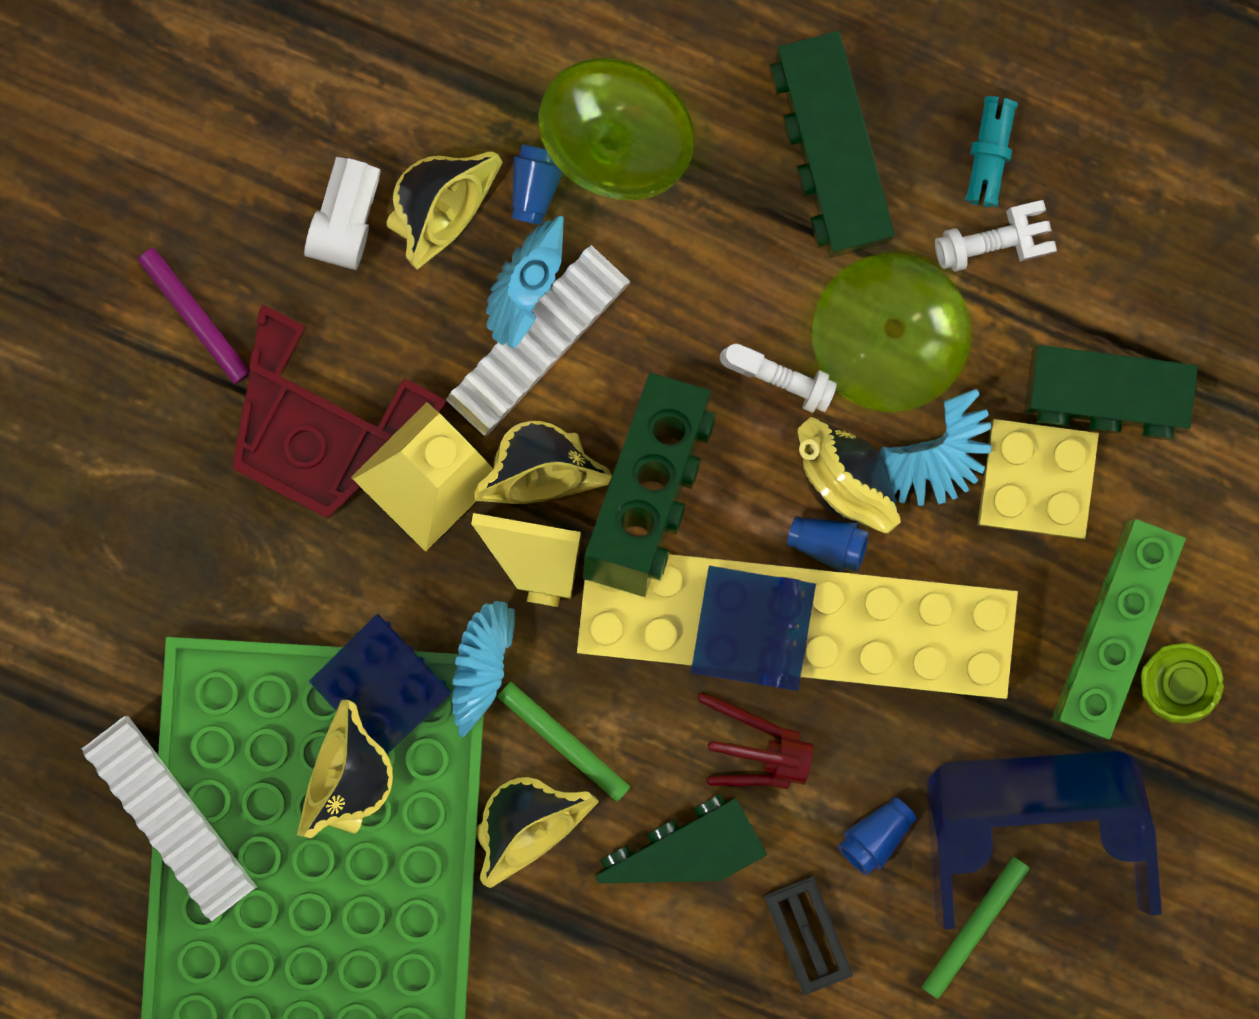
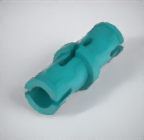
(991, 151)

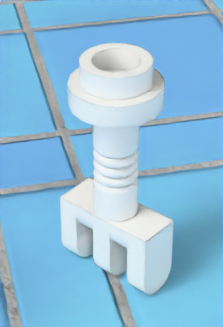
(954, 249)
(816, 391)

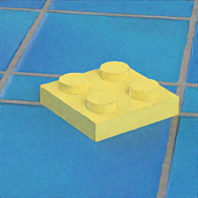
(1038, 479)

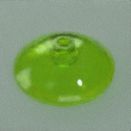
(630, 114)
(882, 370)

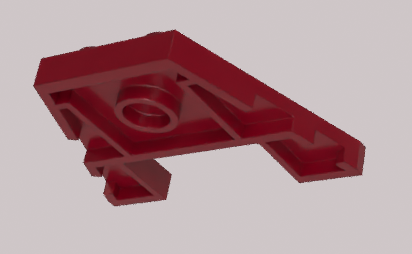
(301, 440)

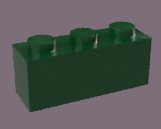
(1110, 391)

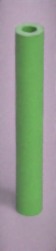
(563, 741)
(975, 927)

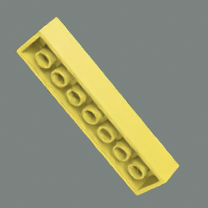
(857, 631)

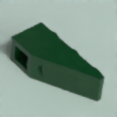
(701, 850)

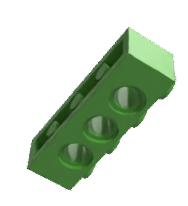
(1118, 629)

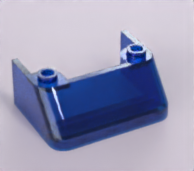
(1032, 790)

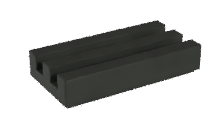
(825, 978)

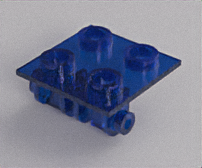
(753, 628)
(384, 681)

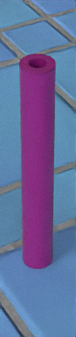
(194, 315)

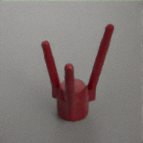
(786, 759)

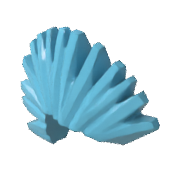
(524, 283)
(943, 457)
(481, 663)

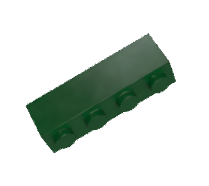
(833, 145)

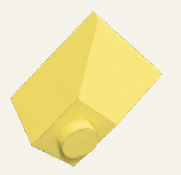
(424, 476)
(533, 556)

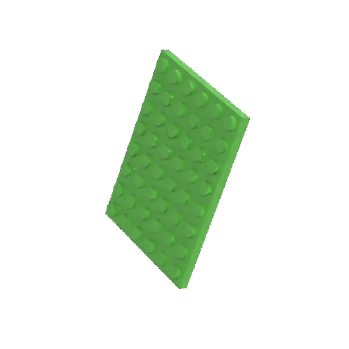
(336, 918)

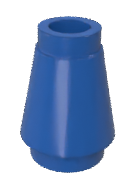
(533, 184)
(829, 542)
(876, 836)

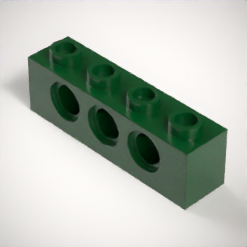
(631, 561)

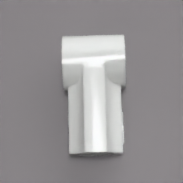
(340, 228)

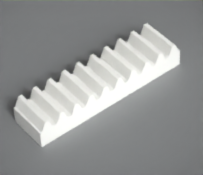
(560, 320)
(169, 818)

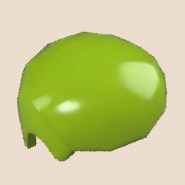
(1182, 683)

